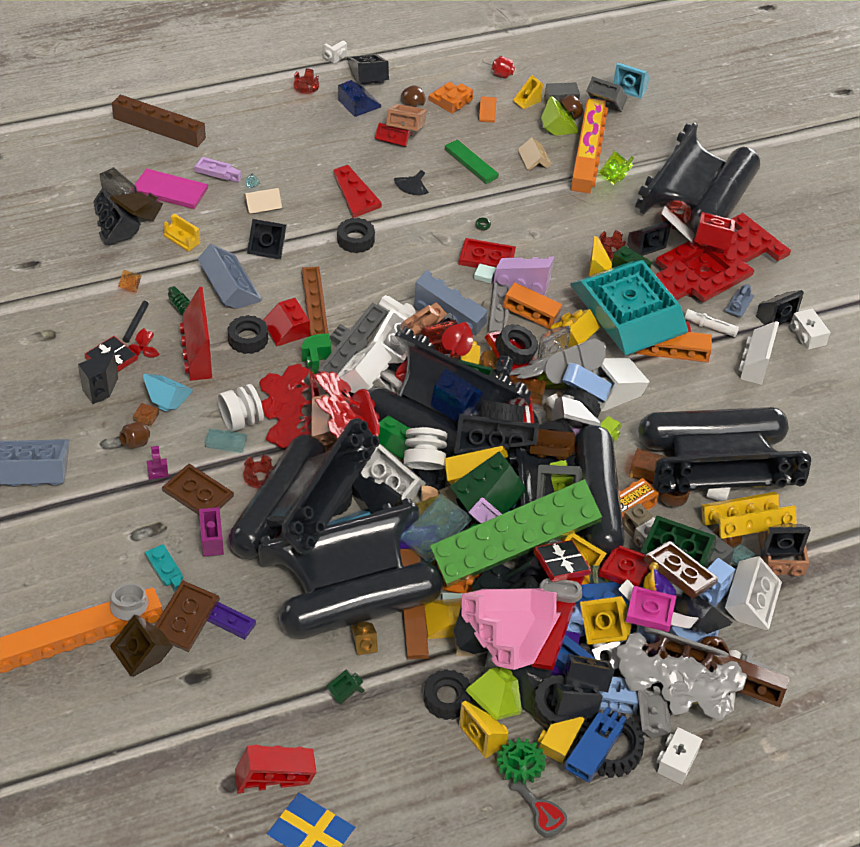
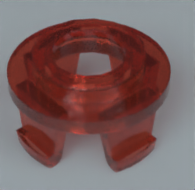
(301, 83)
(675, 205)
(609, 242)
(251, 468)

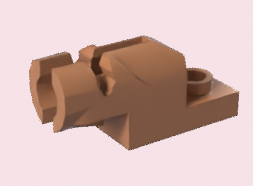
(426, 317)

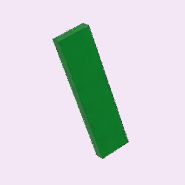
(471, 161)

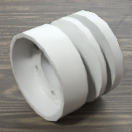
(240, 408)
(426, 446)

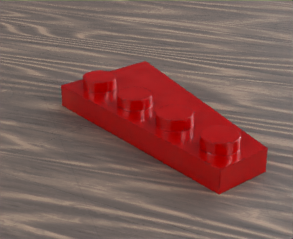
(357, 194)

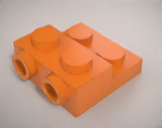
(451, 96)

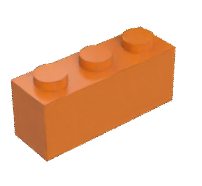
(532, 305)

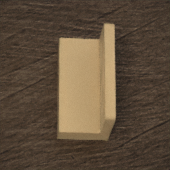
(534, 153)
(263, 200)

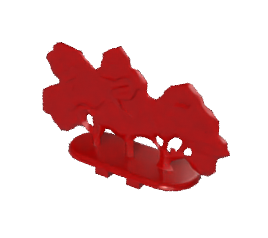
(287, 403)
(341, 411)

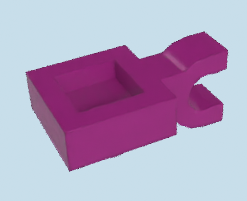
(157, 467)

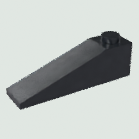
(114, 220)
(372, 496)
(528, 680)

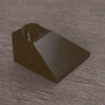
(139, 204)
(140, 646)

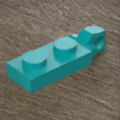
(164, 566)

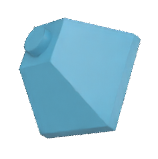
(631, 79)
(165, 391)

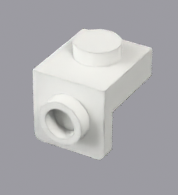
(336, 52)

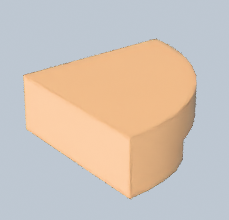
(428, 491)

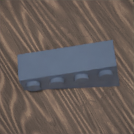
(430, 290)

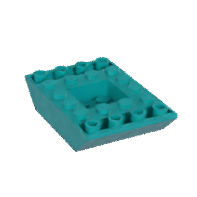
(637, 320)

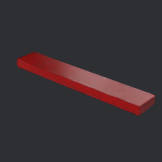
(551, 648)

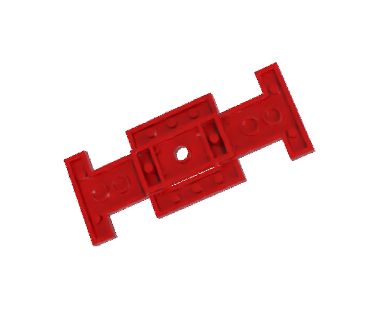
(719, 267)

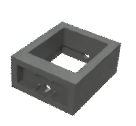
(607, 91)
(557, 471)

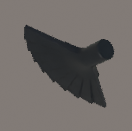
(412, 184)

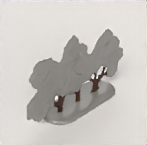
(682, 677)

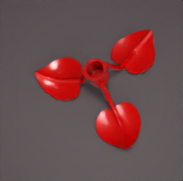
(455, 339)

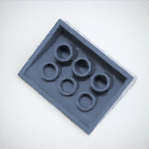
(33, 461)

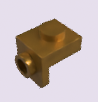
(365, 638)

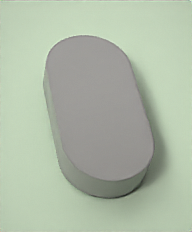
(566, 590)

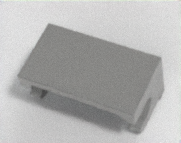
(654, 713)

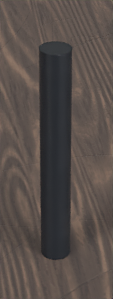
(136, 320)

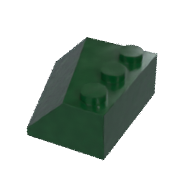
(493, 481)
(692, 541)

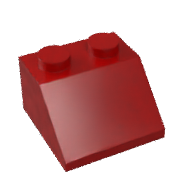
(714, 231)
(287, 322)

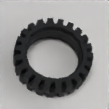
(632, 760)

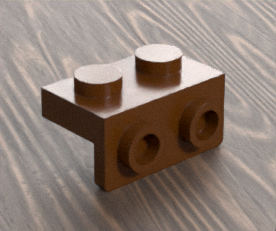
(554, 443)

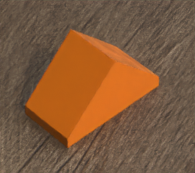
(487, 109)

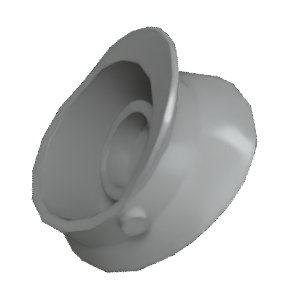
(128, 600)

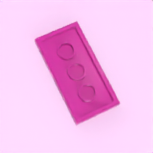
(171, 188)

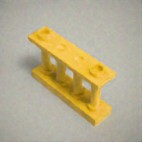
(747, 514)

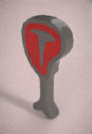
(548, 816)

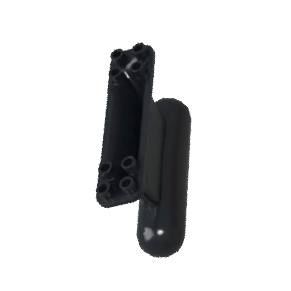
(700, 178)
(425, 366)
(722, 449)
(597, 460)
(303, 490)
(353, 573)

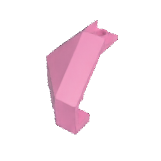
(511, 622)

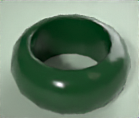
(483, 220)

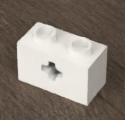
(810, 329)
(679, 755)

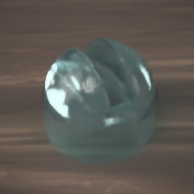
(252, 181)

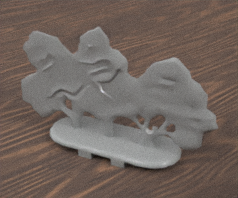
(586, 354)

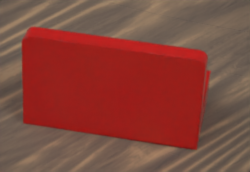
(393, 134)

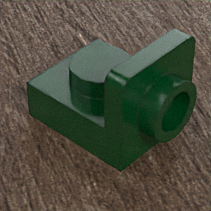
(345, 685)

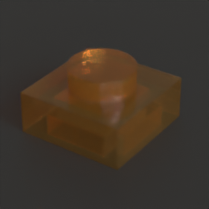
(129, 281)
(146, 414)

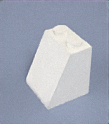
(625, 378)

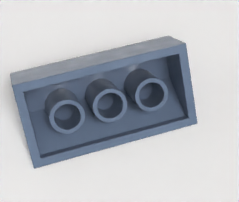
(228, 277)

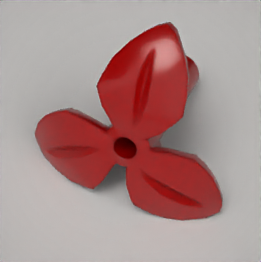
(143, 339)

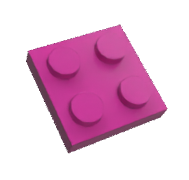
(651, 609)

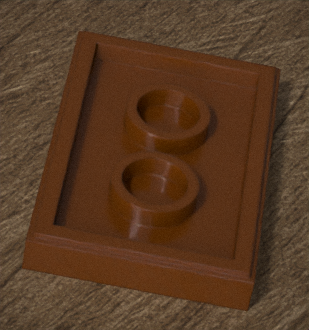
(197, 490)
(681, 569)
(186, 614)

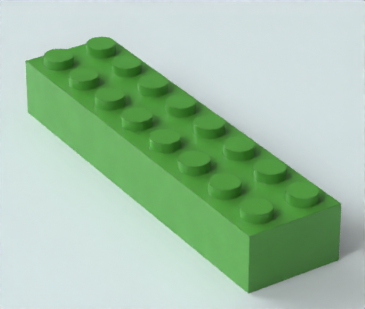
(516, 533)

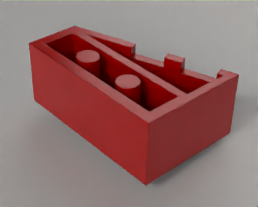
(273, 766)

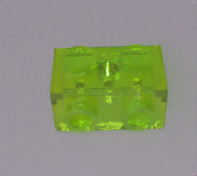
(615, 167)

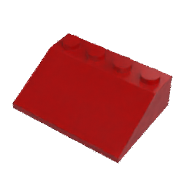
(196, 339)

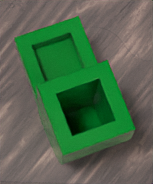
(314, 349)

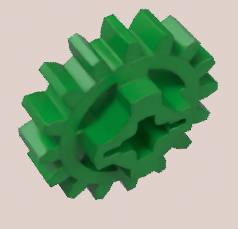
(521, 761)

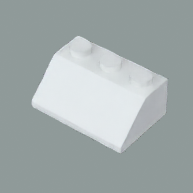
(386, 336)
(758, 354)
(365, 367)
(390, 470)
(753, 593)

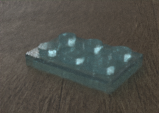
(435, 524)

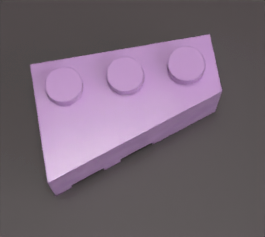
(530, 273)

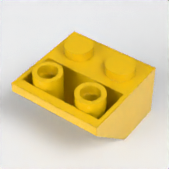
(582, 325)

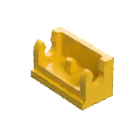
(182, 233)

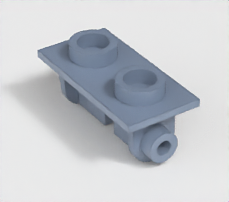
(740, 301)

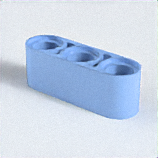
(583, 379)

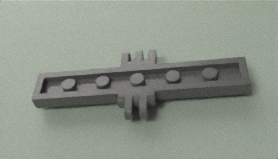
(352, 340)

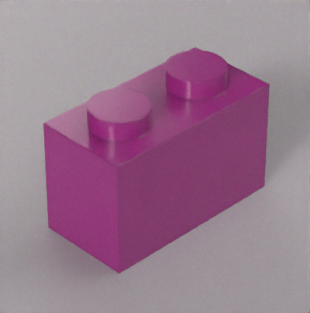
(211, 531)

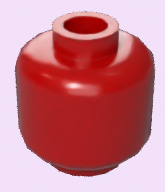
(503, 67)

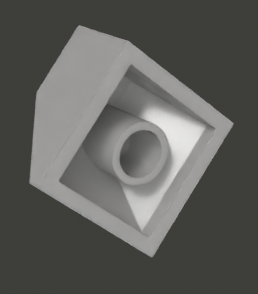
(573, 412)

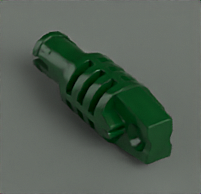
(178, 299)

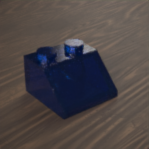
(356, 98)
(454, 395)

